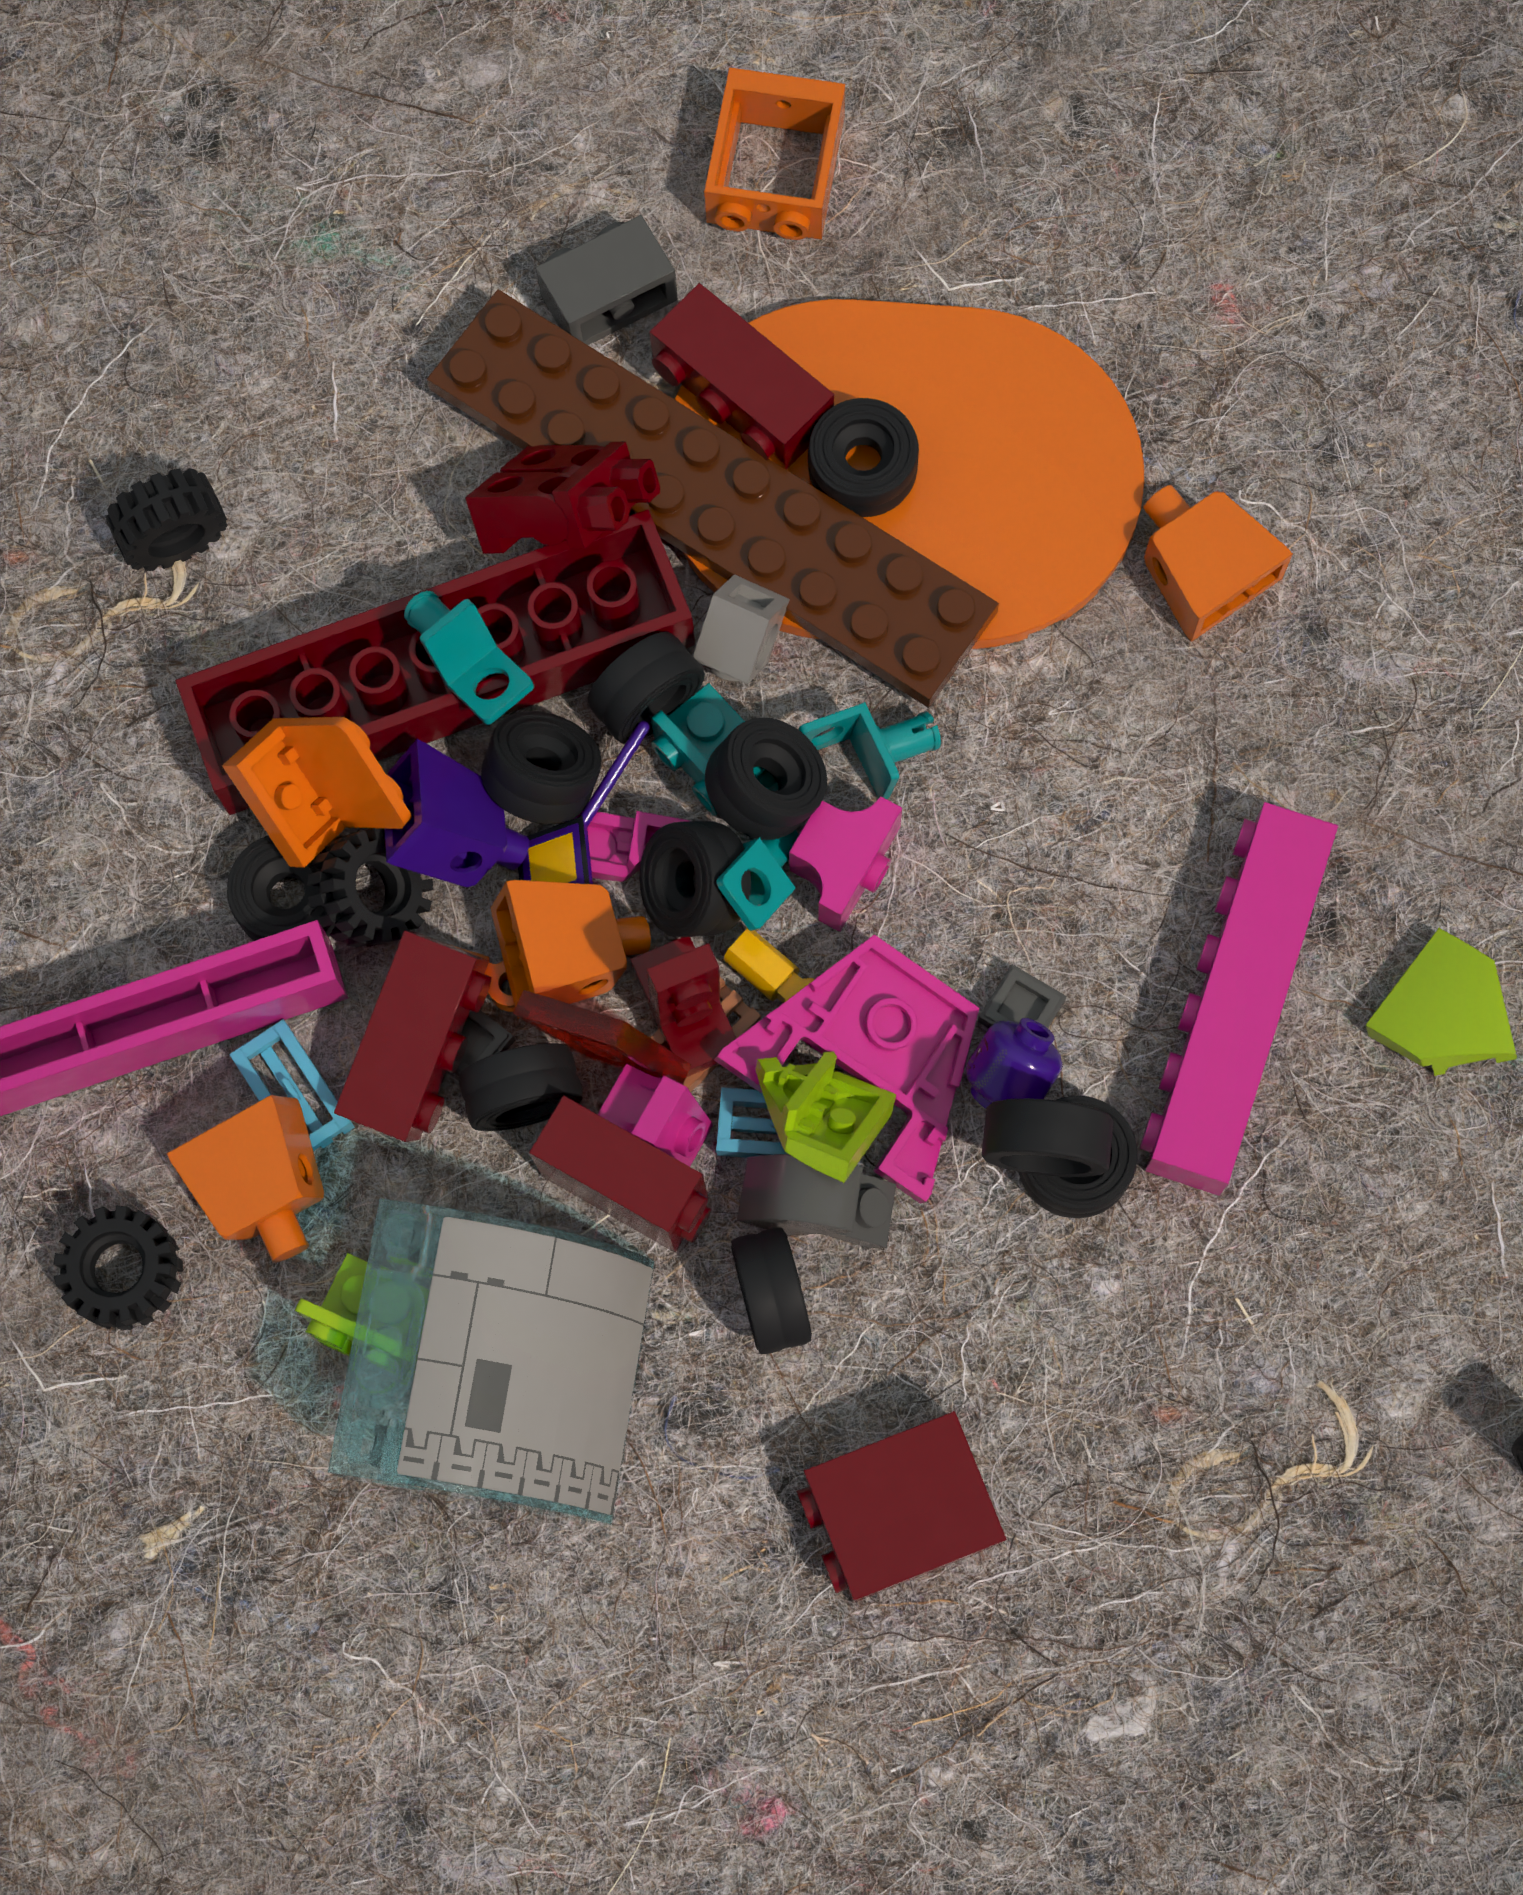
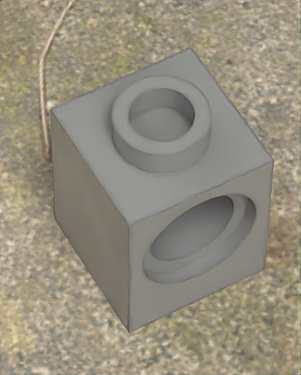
(740, 629)

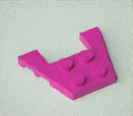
(887, 1029)

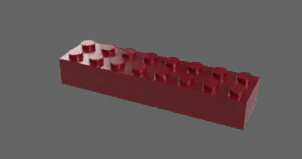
(548, 610)

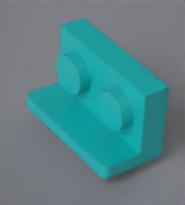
(692, 735)

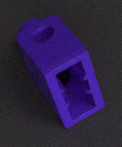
(453, 824)

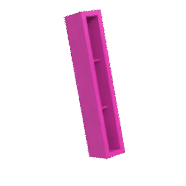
(1240, 999)
(167, 1015)

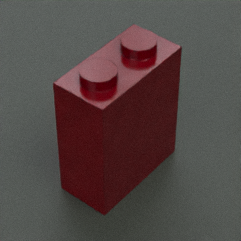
(622, 1175)
(900, 1508)

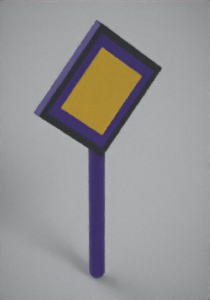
(563, 850)

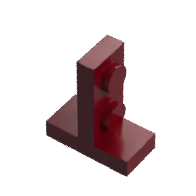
(685, 1000)

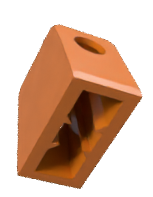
(1209, 557)
(564, 939)
(255, 1175)

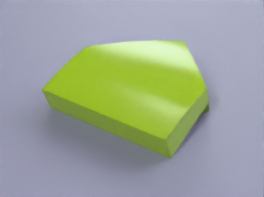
(1446, 1008)
(822, 1113)

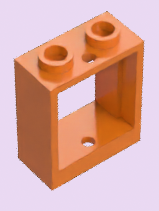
(783, 104)

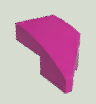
(619, 842)

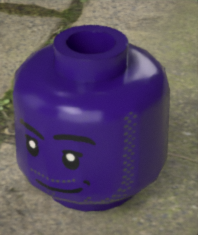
(1014, 1062)

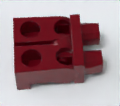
(560, 495)

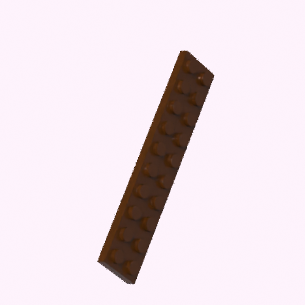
(722, 498)

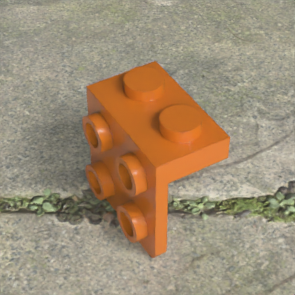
(312, 782)

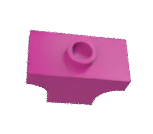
(845, 855)
(658, 1113)

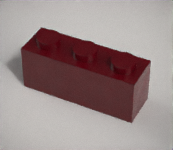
(739, 376)
(414, 1037)

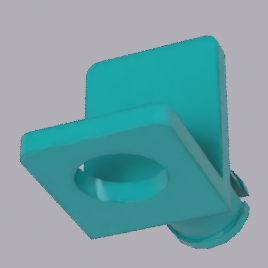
(465, 653)
(876, 747)
(768, 880)

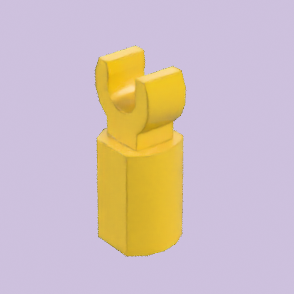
(765, 966)

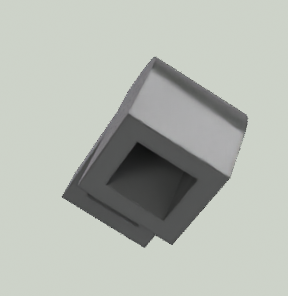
(806, 1202)

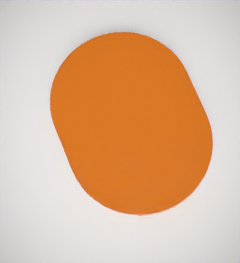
(1020, 438)

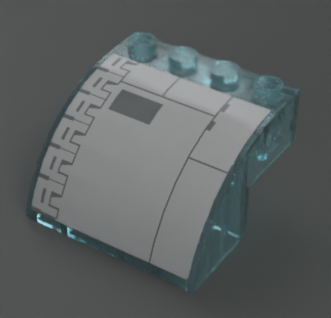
(493, 1362)

